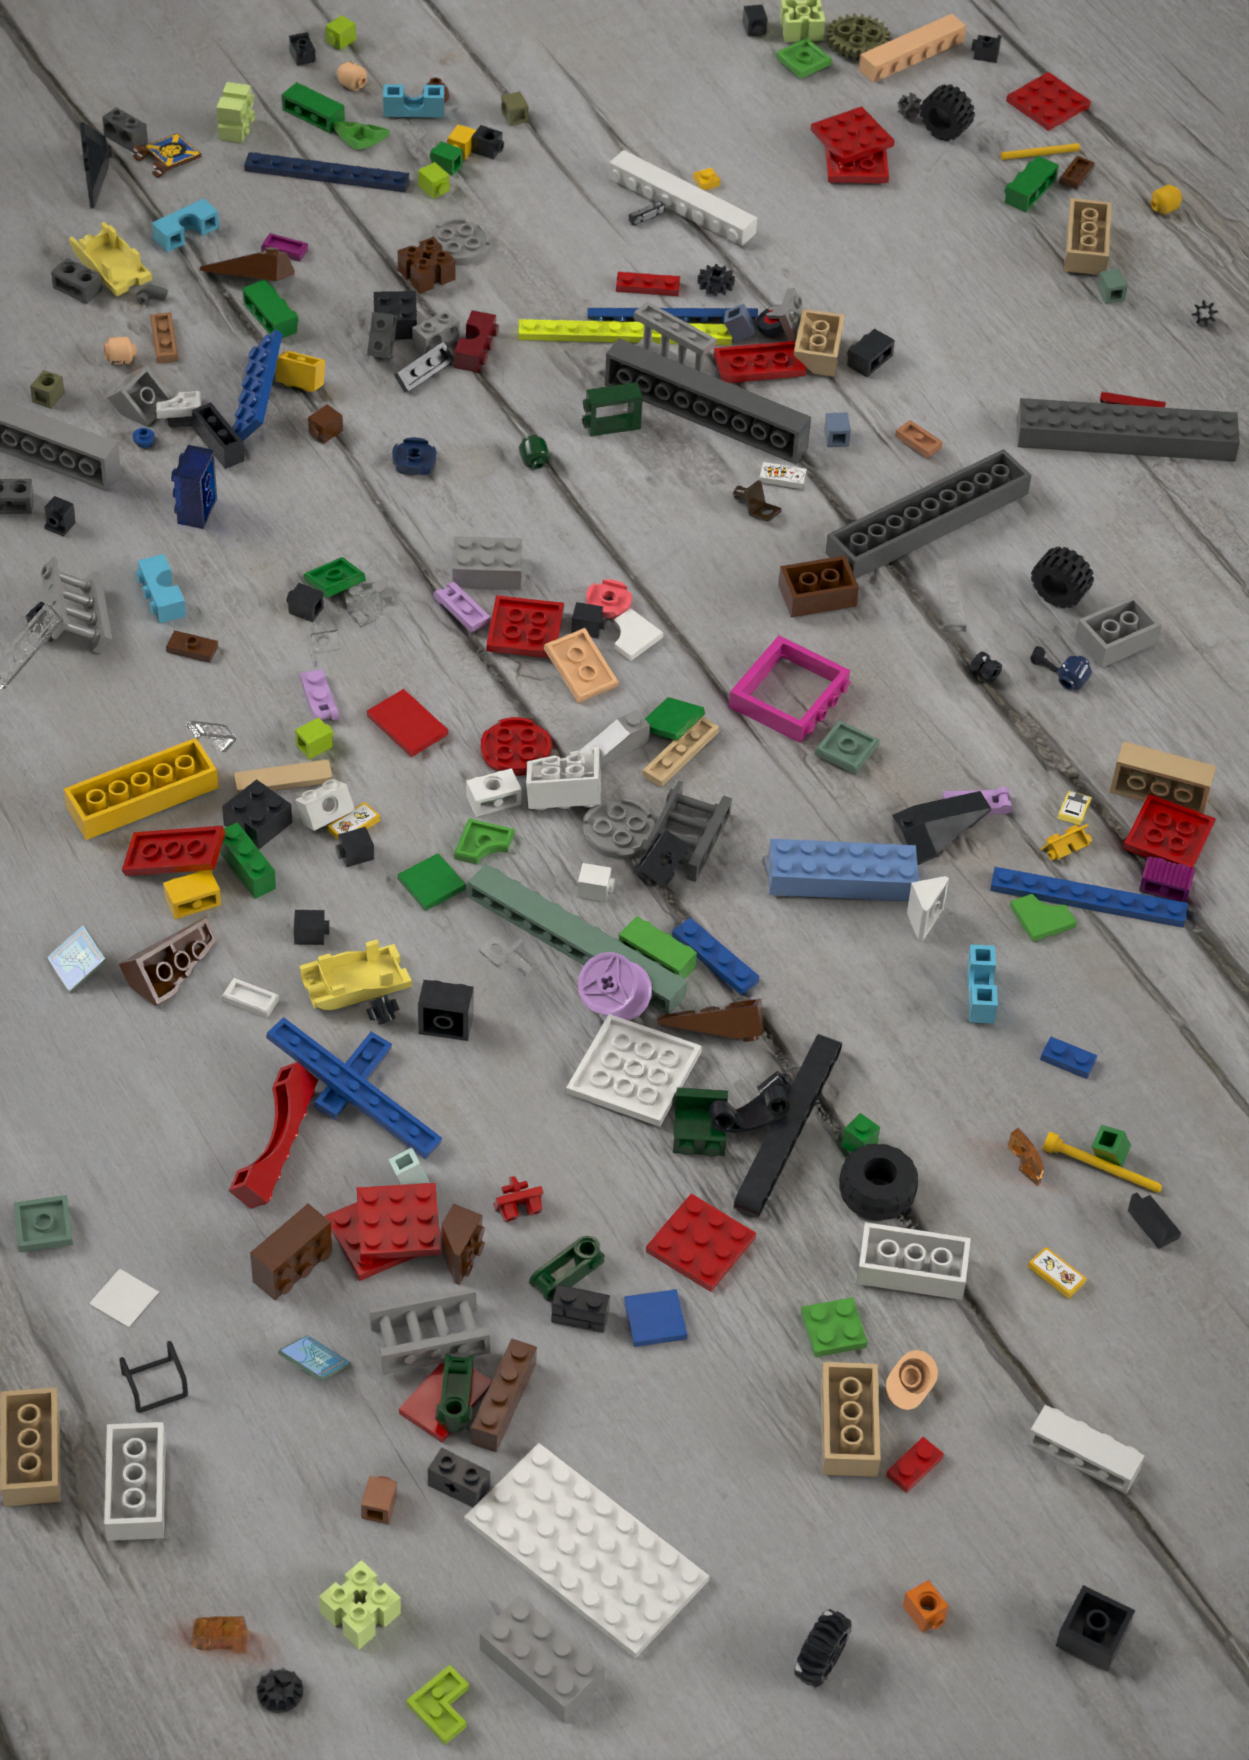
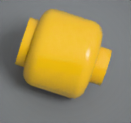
(1166, 199)

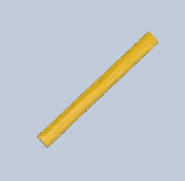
(1040, 151)

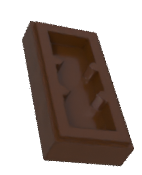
(1076, 172)
(192, 646)

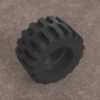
(947, 112)
(1062, 577)

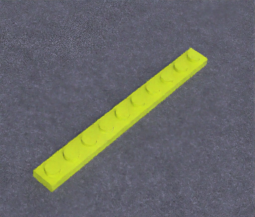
(604, 331)

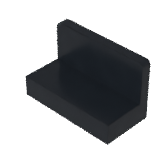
(1153, 1220)

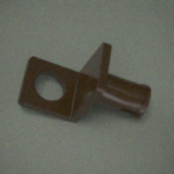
(756, 501)

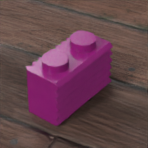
(1167, 879)

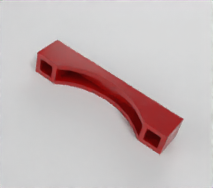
(292, 1094)

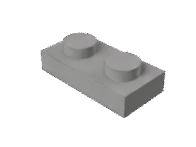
(381, 587)

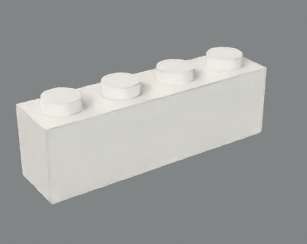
(1085, 1449)

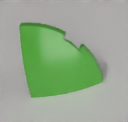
(360, 135)

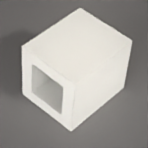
(595, 882)

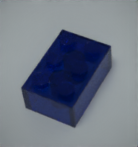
(194, 486)

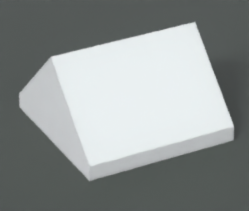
(926, 904)

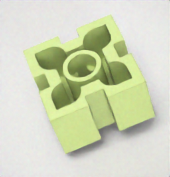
(802, 20)
(235, 112)
(360, 1605)

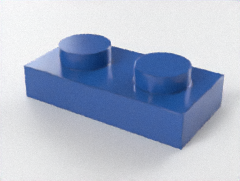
(1068, 1057)

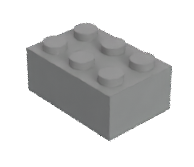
(487, 563)
(1118, 631)

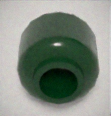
(534, 452)

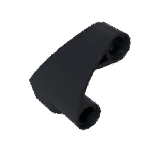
(761, 1111)

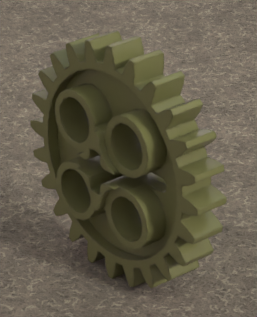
(856, 35)

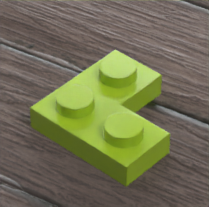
(434, 1702)

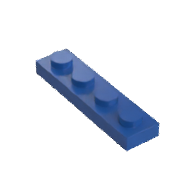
(716, 956)
(364, 1062)

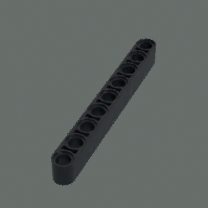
(786, 1131)

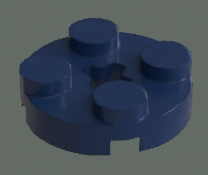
(407, 464)

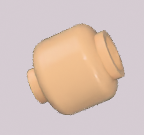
(352, 75)
(119, 350)

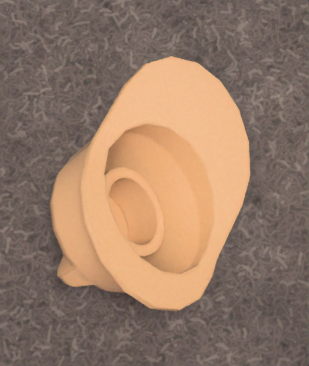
(911, 1379)

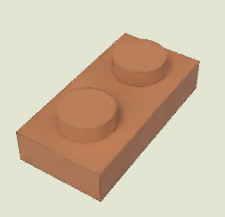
(918, 439)

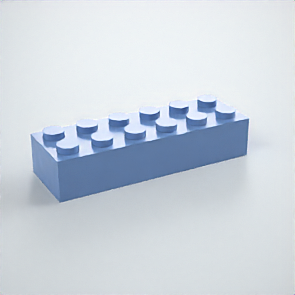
(841, 869)

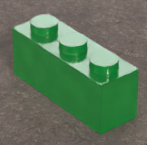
(312, 107)
(1031, 183)
(269, 309)
(247, 861)

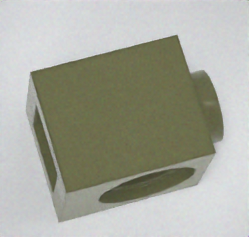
(514, 108)
(47, 389)

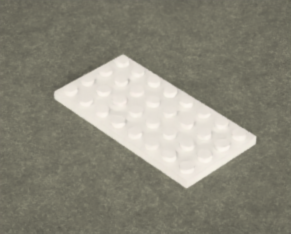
(587, 1550)

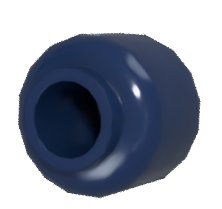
(1074, 672)

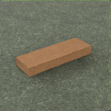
(164, 337)

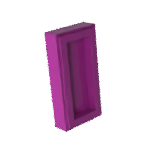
(294, 248)

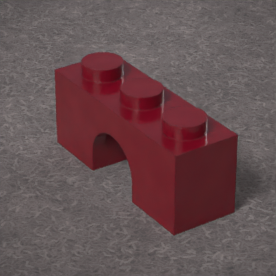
(472, 351)

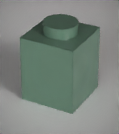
(1112, 286)

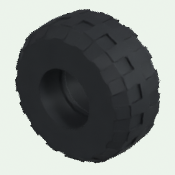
(874, 1200)

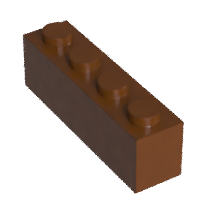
(503, 1395)

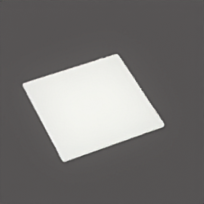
(124, 1297)

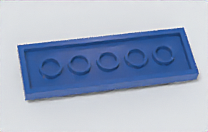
(257, 385)

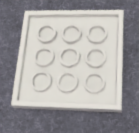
(634, 1070)

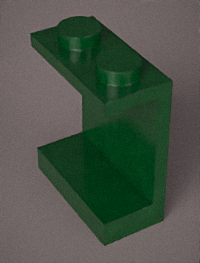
(692, 1123)

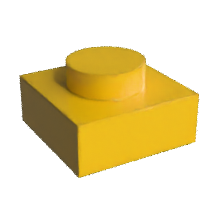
(706, 179)

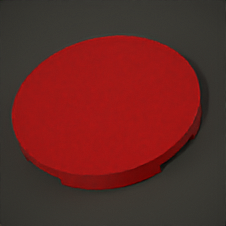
(513, 744)

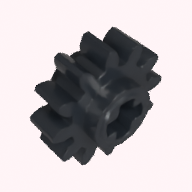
(716, 280)

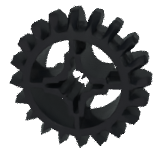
(822, 1648)

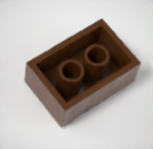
(818, 586)
(291, 1252)

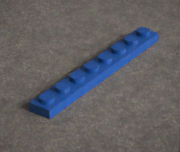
(684, 314)
(1089, 897)
(354, 1088)

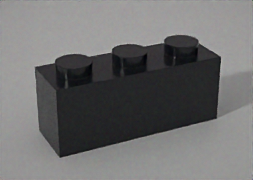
(218, 435)

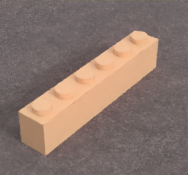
(912, 48)

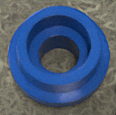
(143, 437)

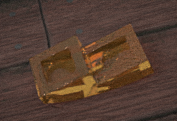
(1030, 1163)

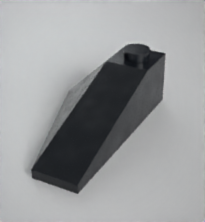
(96, 160)
(938, 823)

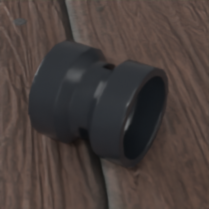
(986, 667)

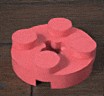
(615, 589)

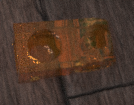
(220, 1633)

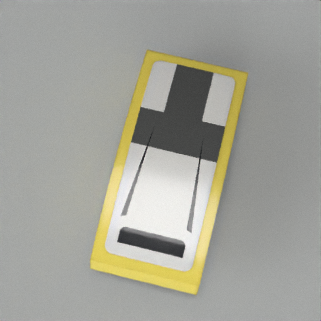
(1074, 807)

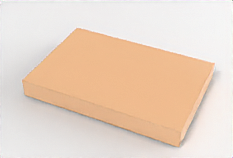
(581, 665)

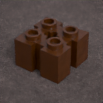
(426, 265)

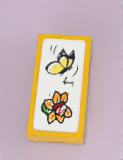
(361, 817)
(1057, 1272)

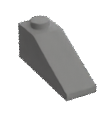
(620, 737)

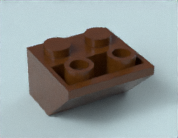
(461, 1240)

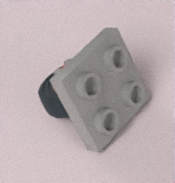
(782, 318)

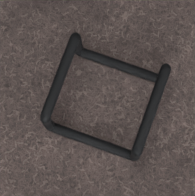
(172, 1355)

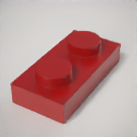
(914, 1464)

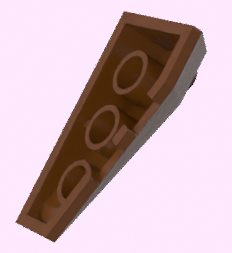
(260, 265)

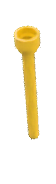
(1056, 1144)

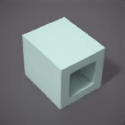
(408, 1168)

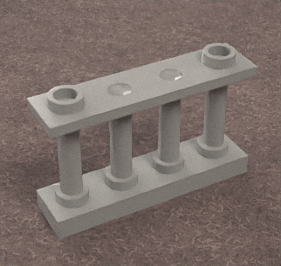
(676, 330)
(91, 598)
(433, 1350)

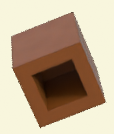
(379, 1499)

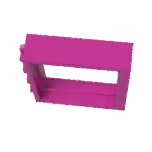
(773, 718)

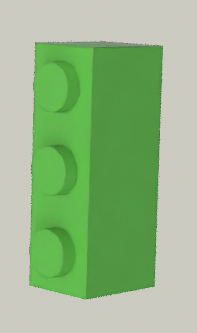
(659, 947)

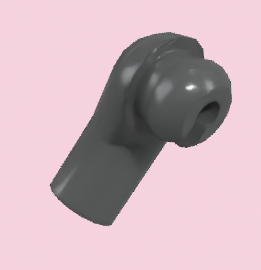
(149, 292)

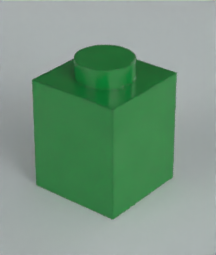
(447, 157)
(860, 1133)
(1111, 1145)

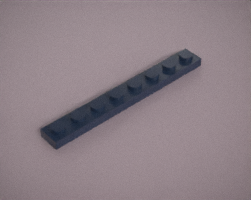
(327, 172)

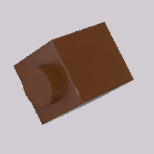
(325, 424)

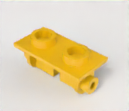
(1074, 836)

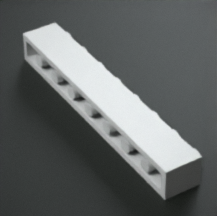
(683, 198)

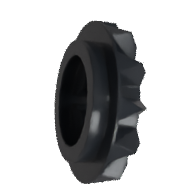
(274, 1701)

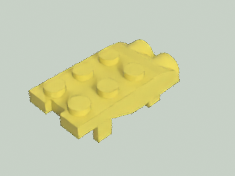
(112, 258)
(354, 976)

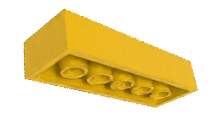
(141, 788)

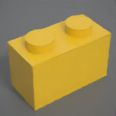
(300, 371)
(192, 893)

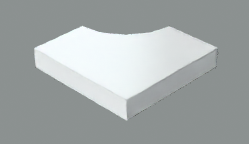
(179, 406)
(635, 634)

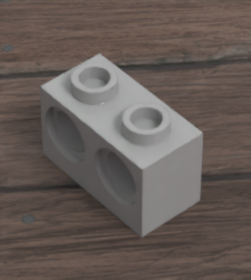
(436, 330)

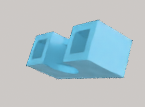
(398, 104)
(197, 216)
(165, 601)
(981, 987)

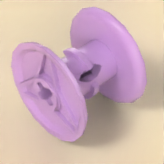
(614, 986)

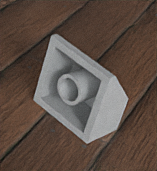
(138, 396)

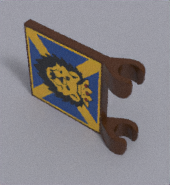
(169, 153)

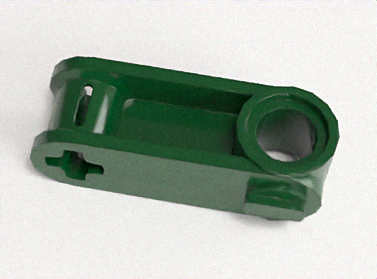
(568, 1266)
(455, 1394)

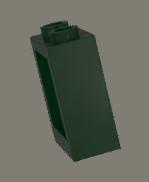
(609, 396)

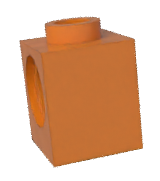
(925, 1595)

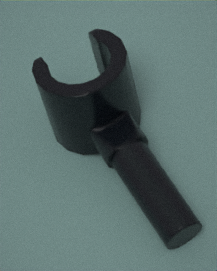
(1038, 658)

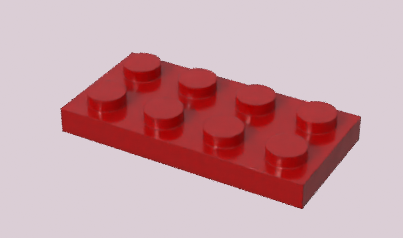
(758, 362)
(173, 850)

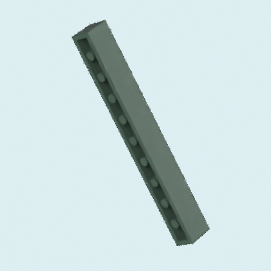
(567, 931)

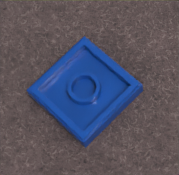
(655, 1317)

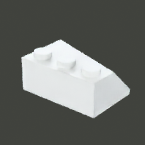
(564, 781)

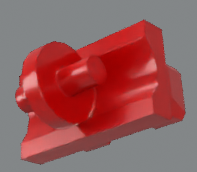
(507, 1203)

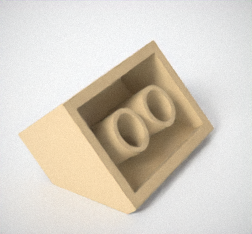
(819, 341)

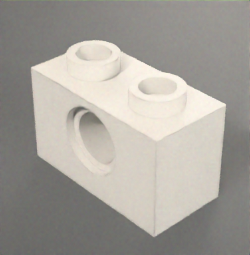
(493, 792)
(337, 804)

